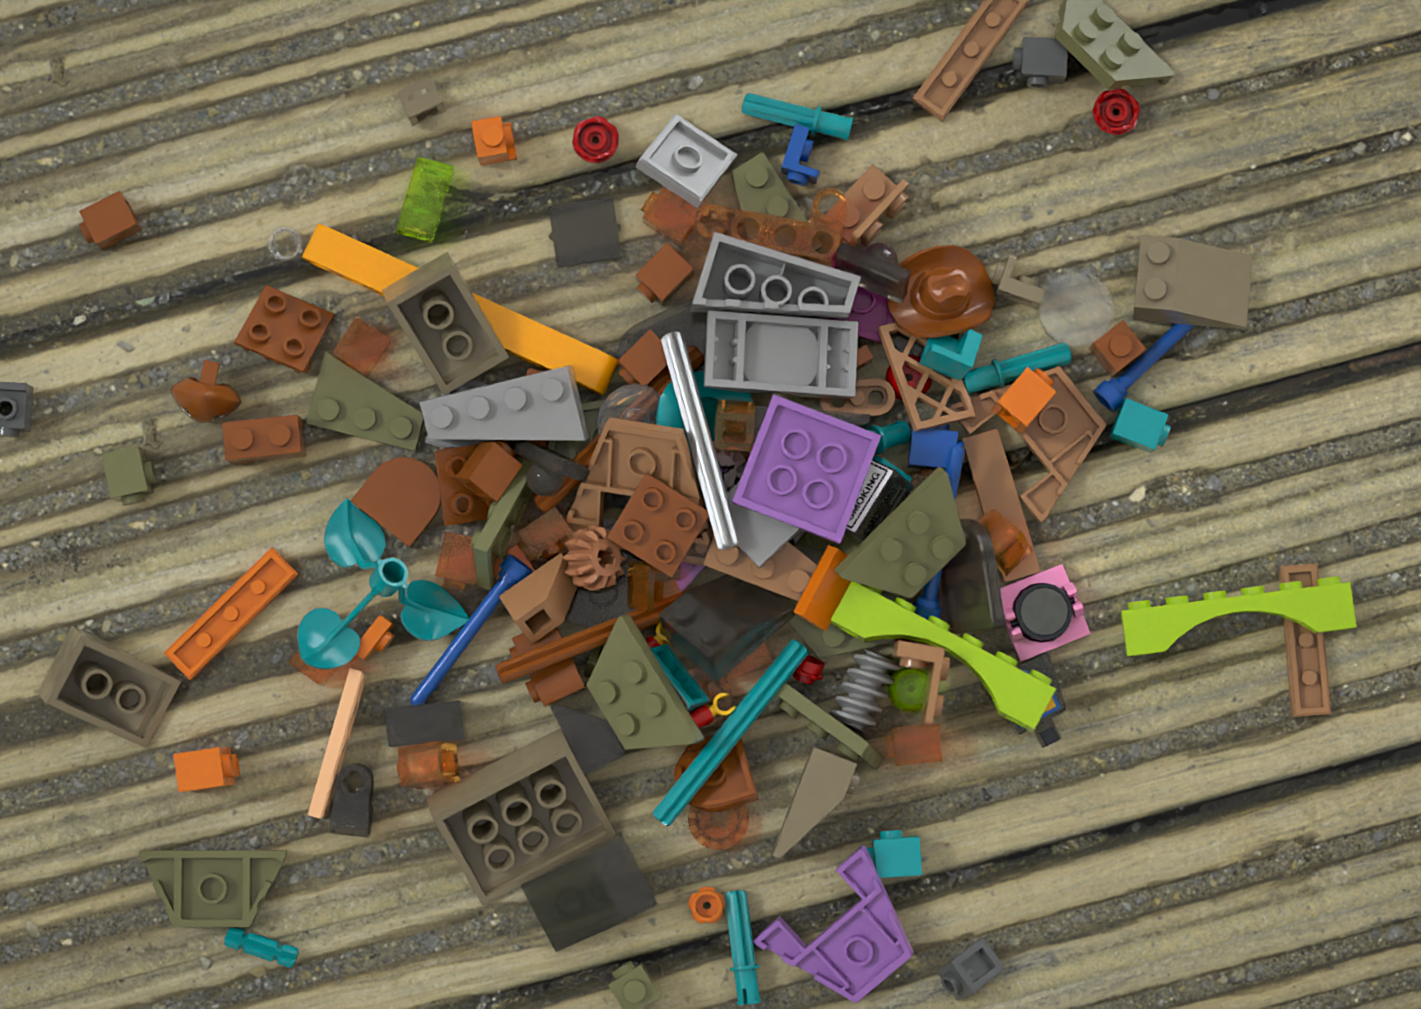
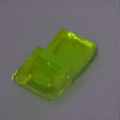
(425, 199)

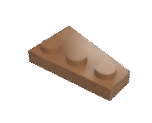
(783, 574)

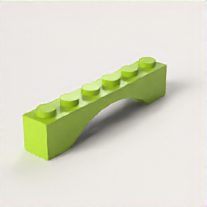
(1316, 608)
(1014, 692)

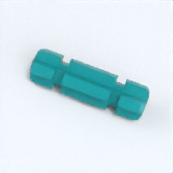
(261, 947)

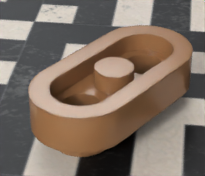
(861, 403)

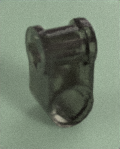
(353, 809)

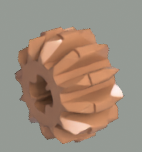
(593, 558)

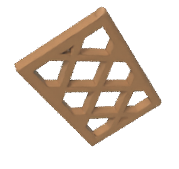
(911, 395)

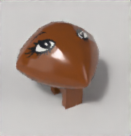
(205, 399)

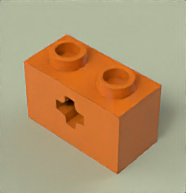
(1025, 399)
(206, 769)

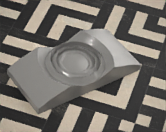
(780, 355)

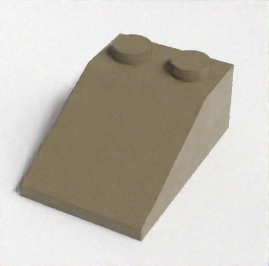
(1191, 283)
(445, 323)
(108, 687)
(818, 792)

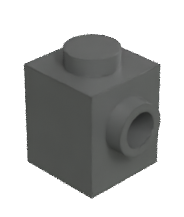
(1040, 61)

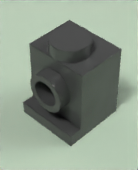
(21, 398)

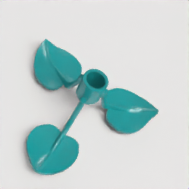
(354, 539)

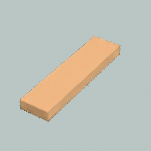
(337, 743)

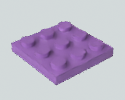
(806, 469)

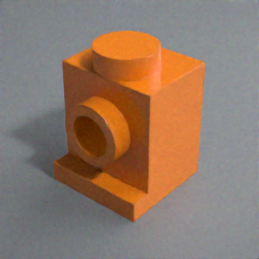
(493, 140)

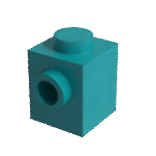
(896, 854)

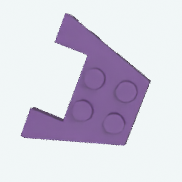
(858, 946)

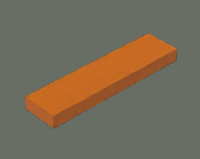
(231, 613)

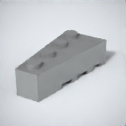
(769, 282)
(516, 409)

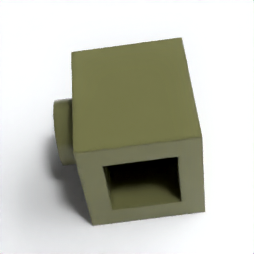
(129, 475)
(633, 986)

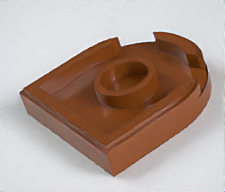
(401, 497)
(727, 786)

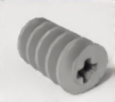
(864, 690)

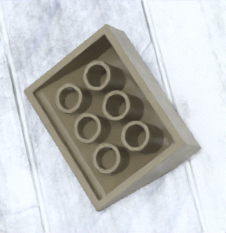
(520, 816)

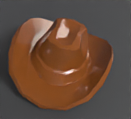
(944, 293)

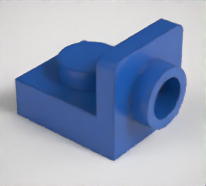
(799, 150)

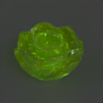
(899, 693)

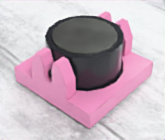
(1043, 613)

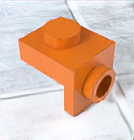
(375, 638)

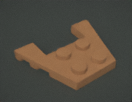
(1057, 437)
(622, 459)

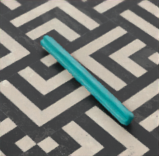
(730, 732)

